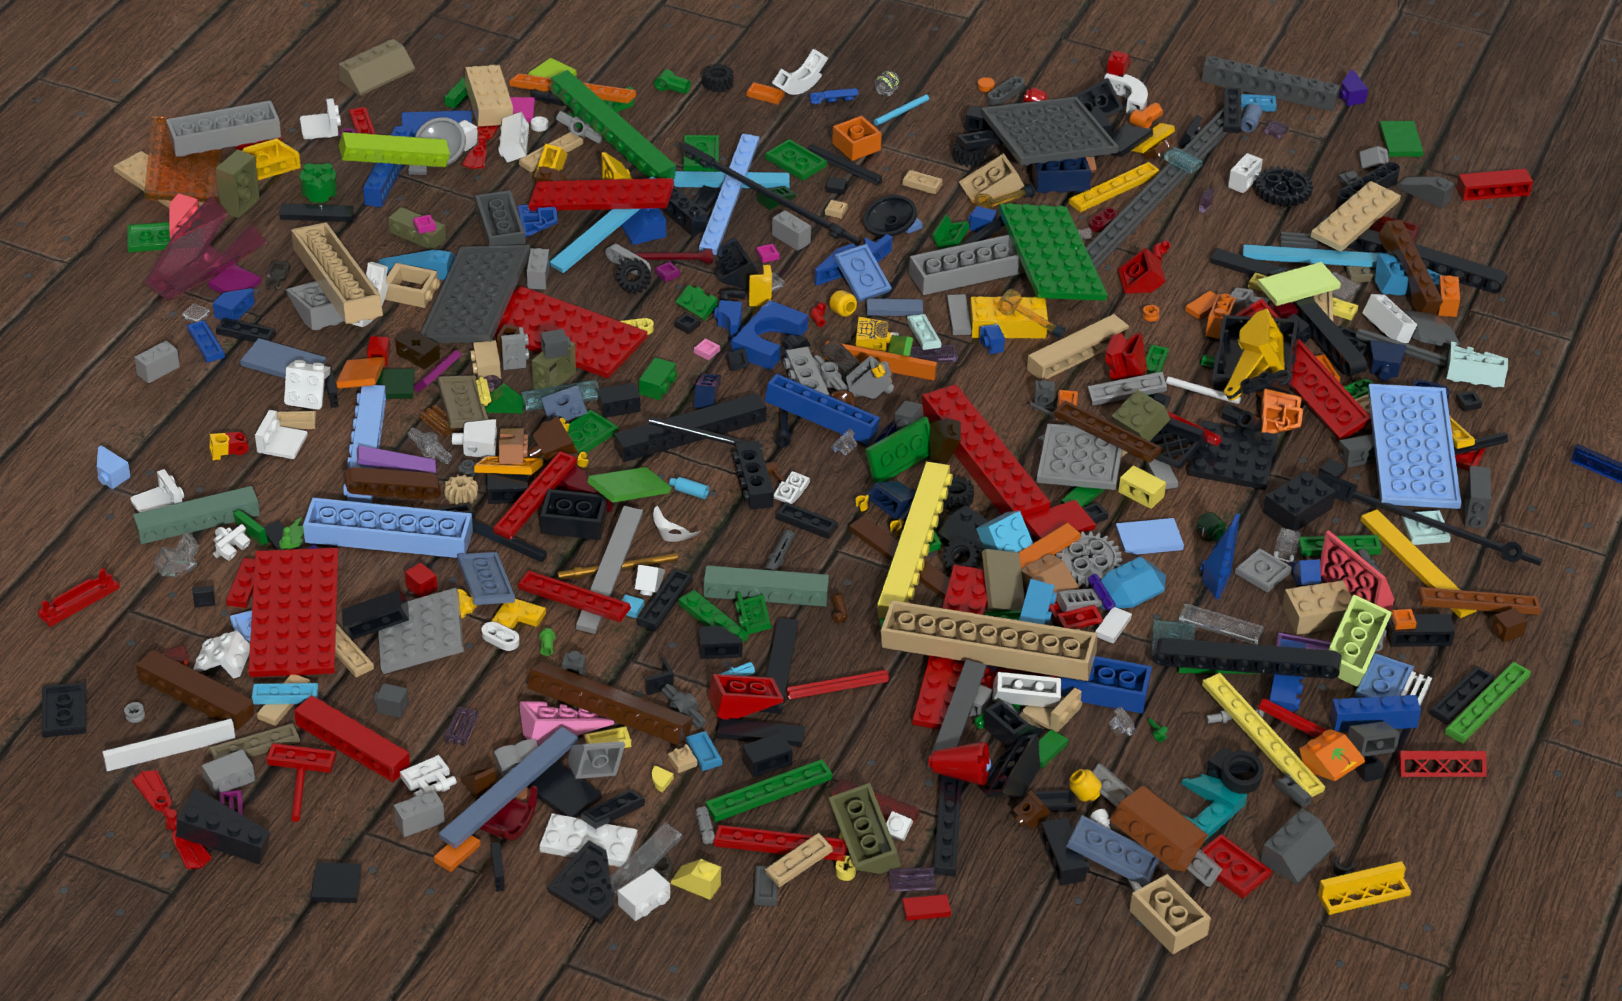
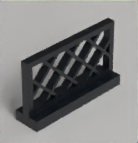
(1184, 434)

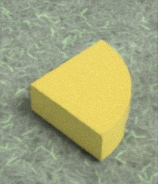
(661, 778)

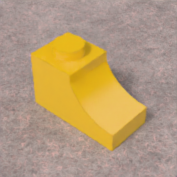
(552, 157)

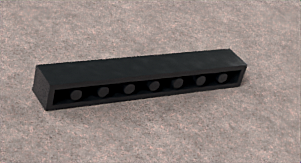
(717, 418)

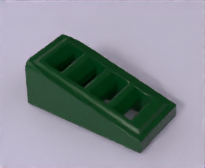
(770, 203)

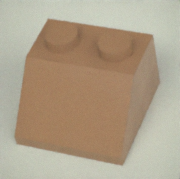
(1051, 571)

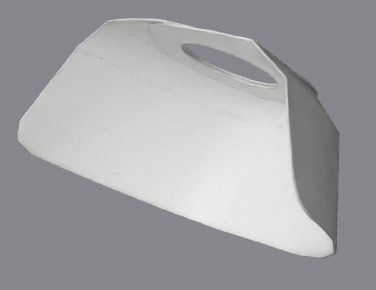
(665, 527)

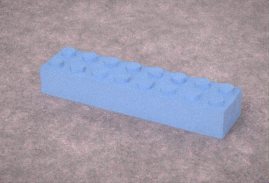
(387, 527)

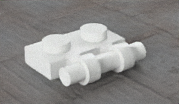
(426, 772)

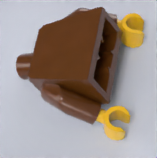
(552, 438)

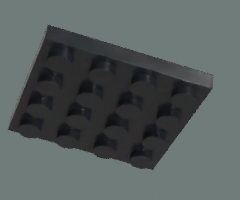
(1240, 459)

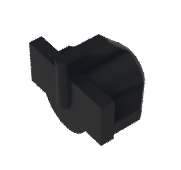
(793, 342)

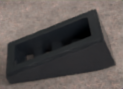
(1371, 768)

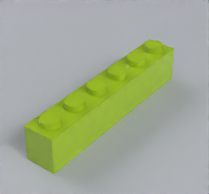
(394, 149)

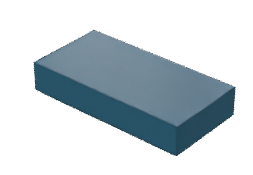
(704, 751)

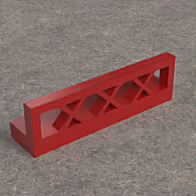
(1442, 755)

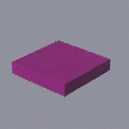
(234, 279)

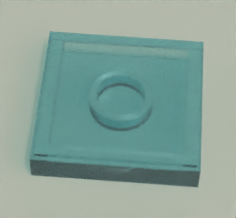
(1172, 630)

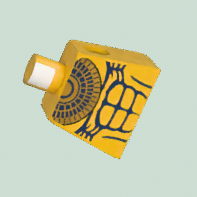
(873, 334)

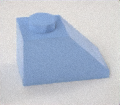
(111, 468)

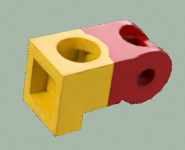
(227, 444)

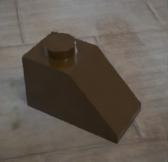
(944, 439)

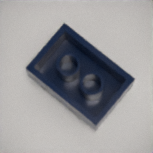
(1062, 175)

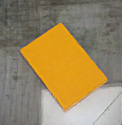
(491, 464)

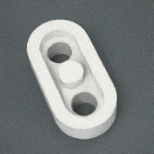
(500, 636)

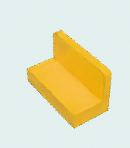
(760, 287)

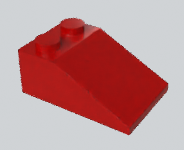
(742, 695)

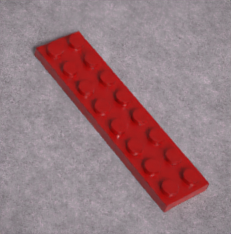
(602, 194)

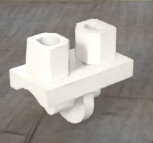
(226, 539)

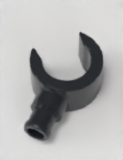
(1338, 870)

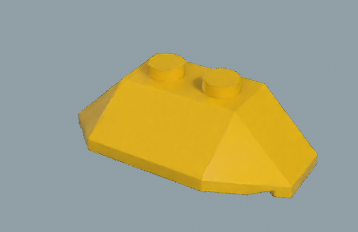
(273, 158)

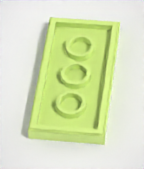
(1299, 283)

